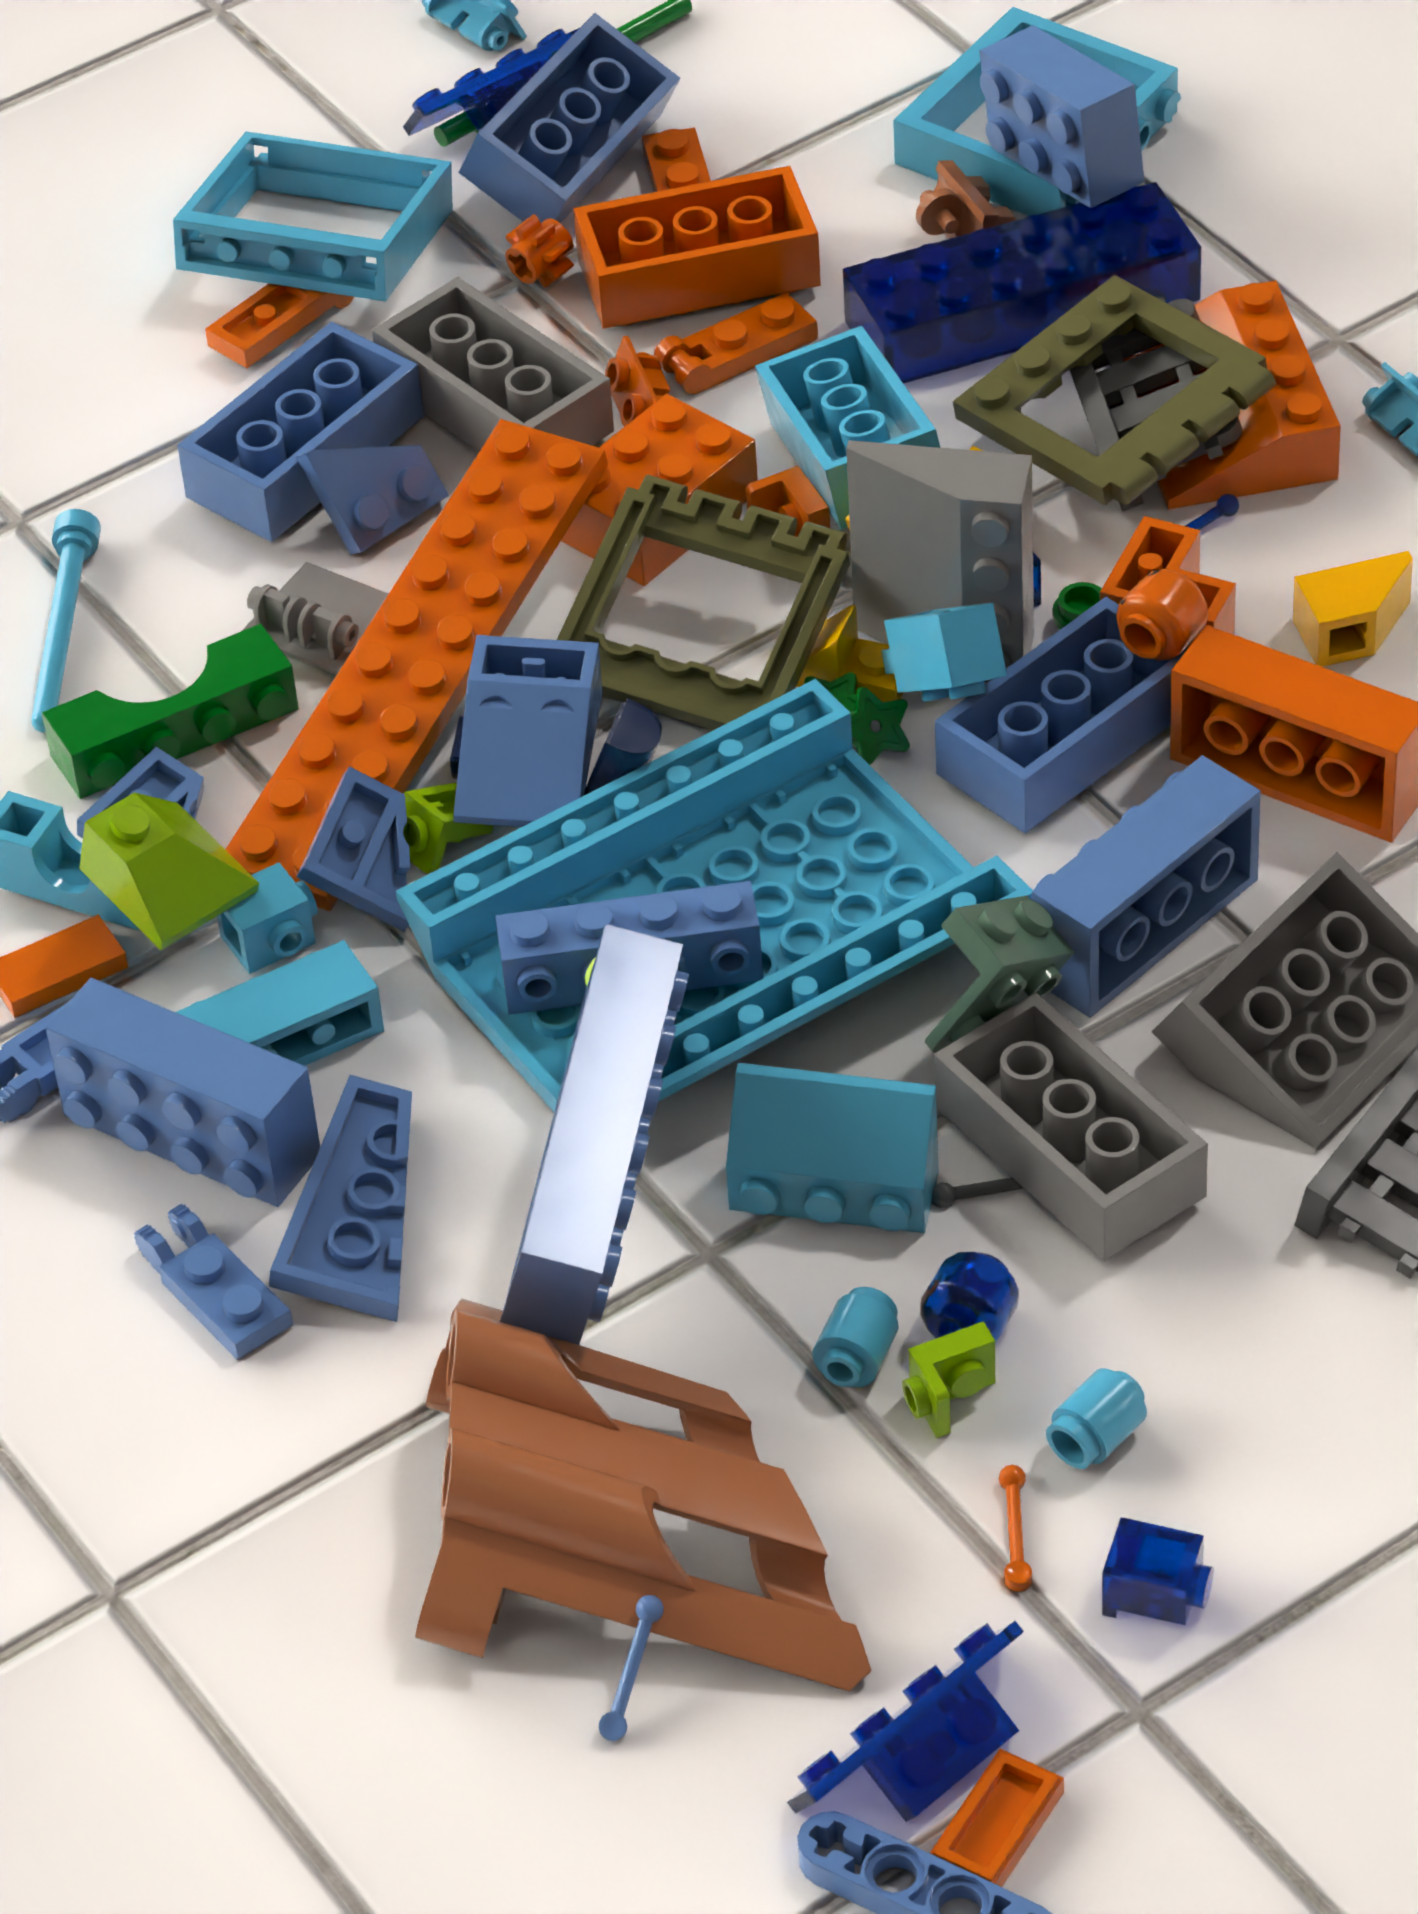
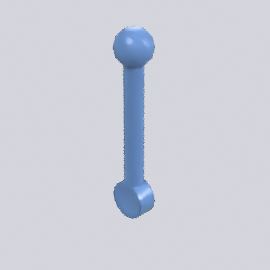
(613, 1724)

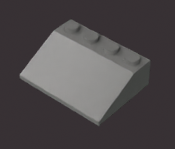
(941, 534)
(1306, 1007)

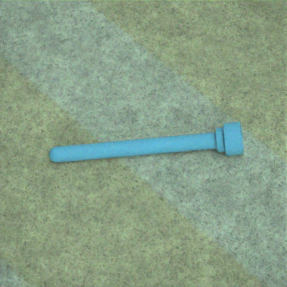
(75, 540)

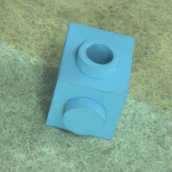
(271, 921)

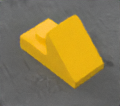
(841, 652)

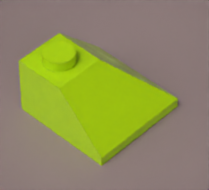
(161, 867)

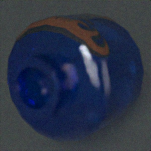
(969, 1291)

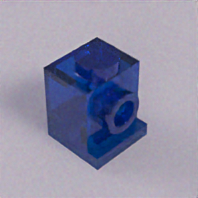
(1155, 1572)

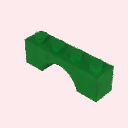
(103, 738)

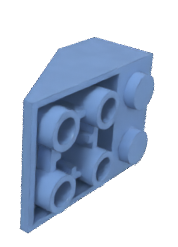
(526, 728)

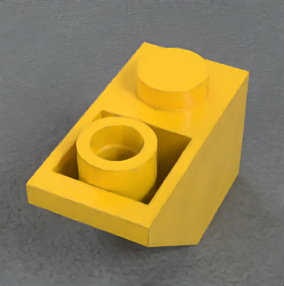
(1351, 607)

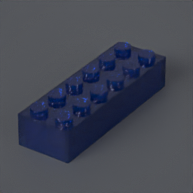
(1011, 281)

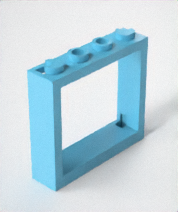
(928, 124)
(218, 244)

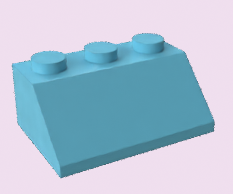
(832, 1147)

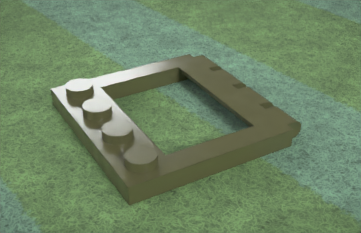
(1156, 445)
(712, 528)

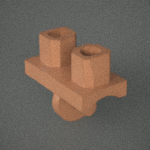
(958, 204)

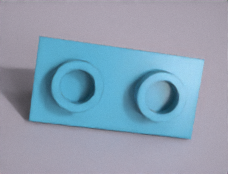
(486, 22)
(1395, 406)

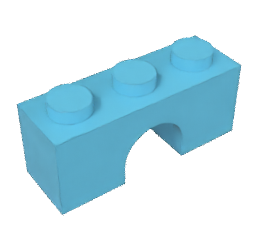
(44, 859)

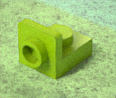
(432, 825)
(948, 1369)

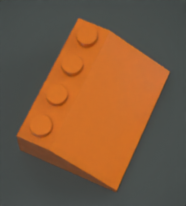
(1286, 434)

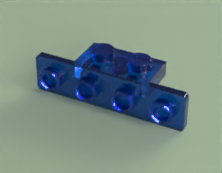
(485, 93)
(929, 1741)

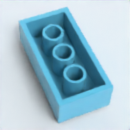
(837, 395)

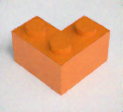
(1176, 548)

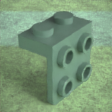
(1012, 950)

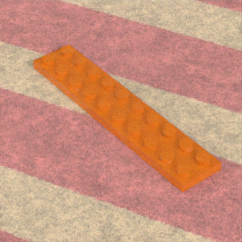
(421, 642)

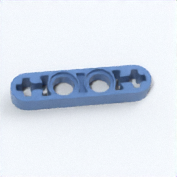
(877, 1851)

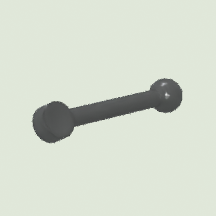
(945, 1194)

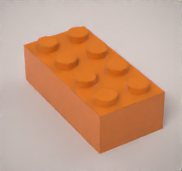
(697, 247)
(1297, 731)

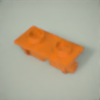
(634, 381)

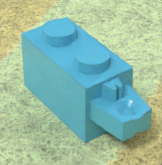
(945, 651)

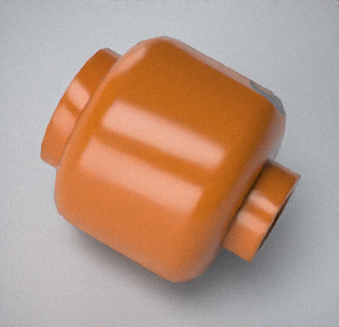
(1161, 615)

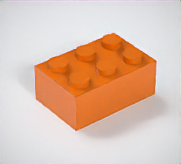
(671, 444)

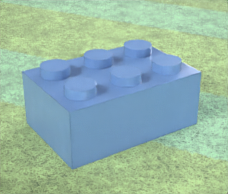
(1062, 116)

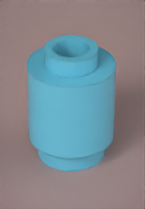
(856, 1337)
(1096, 1418)

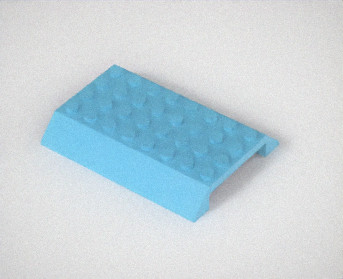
(836, 864)

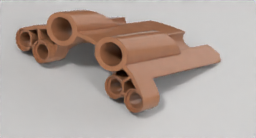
(563, 1499)

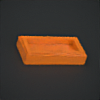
(59, 965)
(1000, 1817)

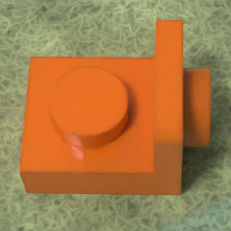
(790, 495)

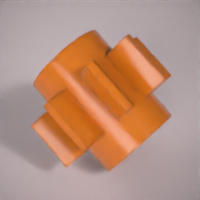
(539, 251)

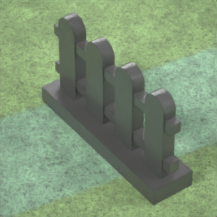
(1136, 376)
(1373, 1154)

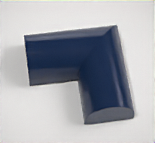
(628, 744)

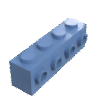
(551, 948)

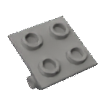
(316, 615)

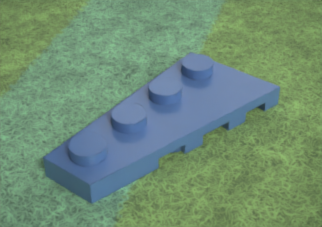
(351, 1211)

